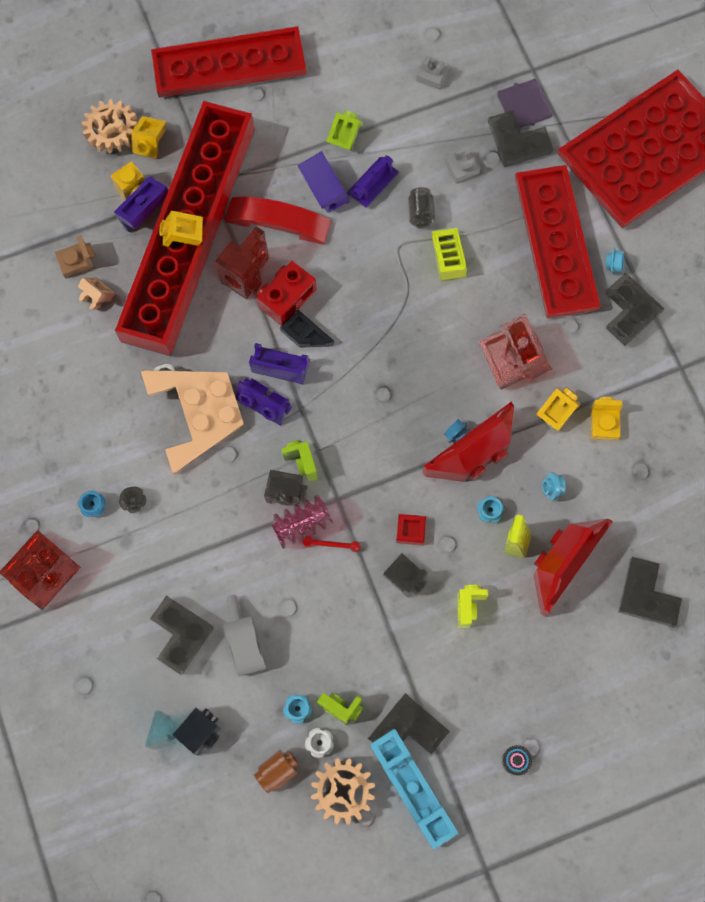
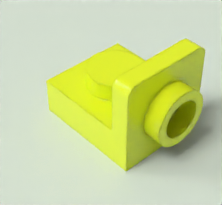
(466, 609)

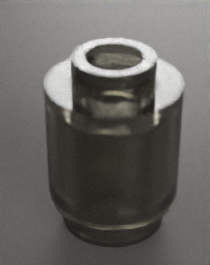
(421, 207)

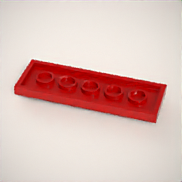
(228, 61)
(557, 242)

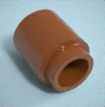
(276, 771)

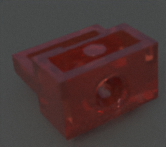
(241, 264)
(527, 347)
(39, 570)

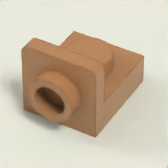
(76, 258)

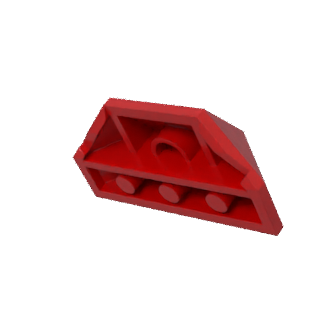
(474, 450)
(565, 559)

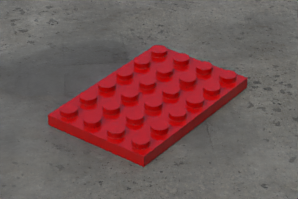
(642, 149)

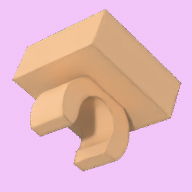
(96, 290)

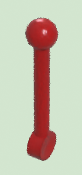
(309, 542)

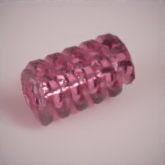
(300, 521)

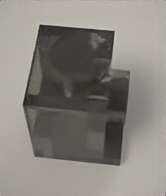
(285, 488)

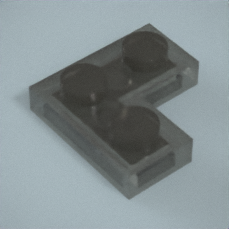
(518, 146)
(637, 307)
(640, 598)
(187, 633)
(412, 720)

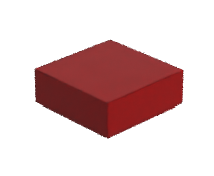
(411, 529)

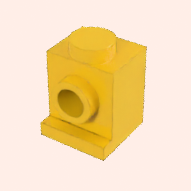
(127, 180)

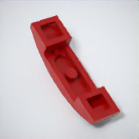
(278, 216)

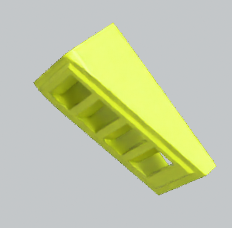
(451, 271)
(518, 538)

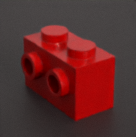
(286, 292)

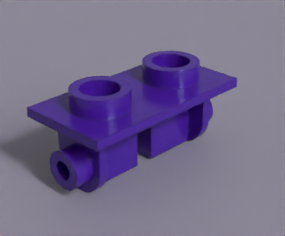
(373, 181)
(252, 395)

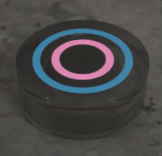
(516, 760)

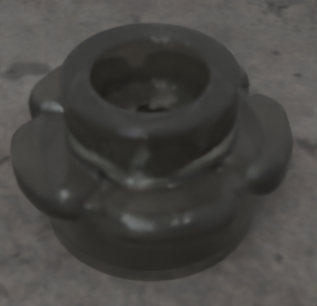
(127, 494)

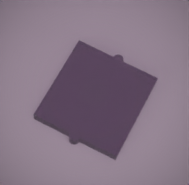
(526, 102)

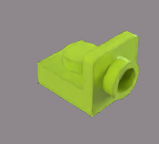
(344, 130)
(305, 463)
(335, 706)

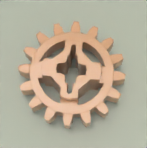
(109, 123)
(331, 799)

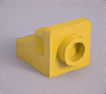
(147, 136)
(181, 228)
(559, 407)
(606, 418)

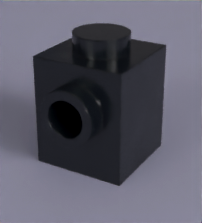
(198, 731)

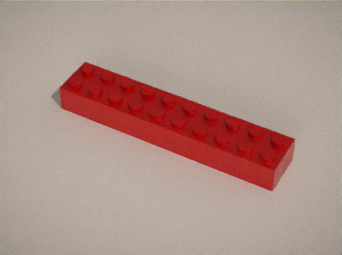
(199, 188)

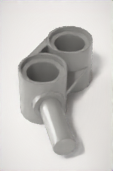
(243, 640)

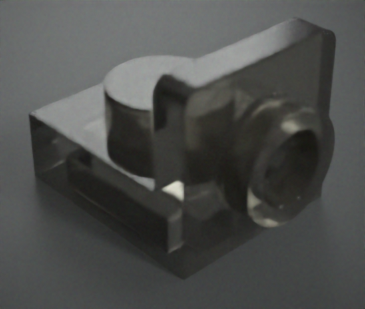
(406, 576)

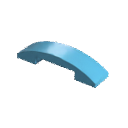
(413, 789)

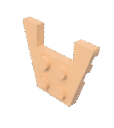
(207, 406)

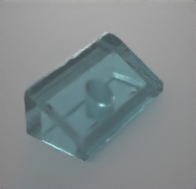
(160, 732)

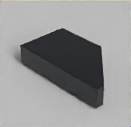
(305, 332)

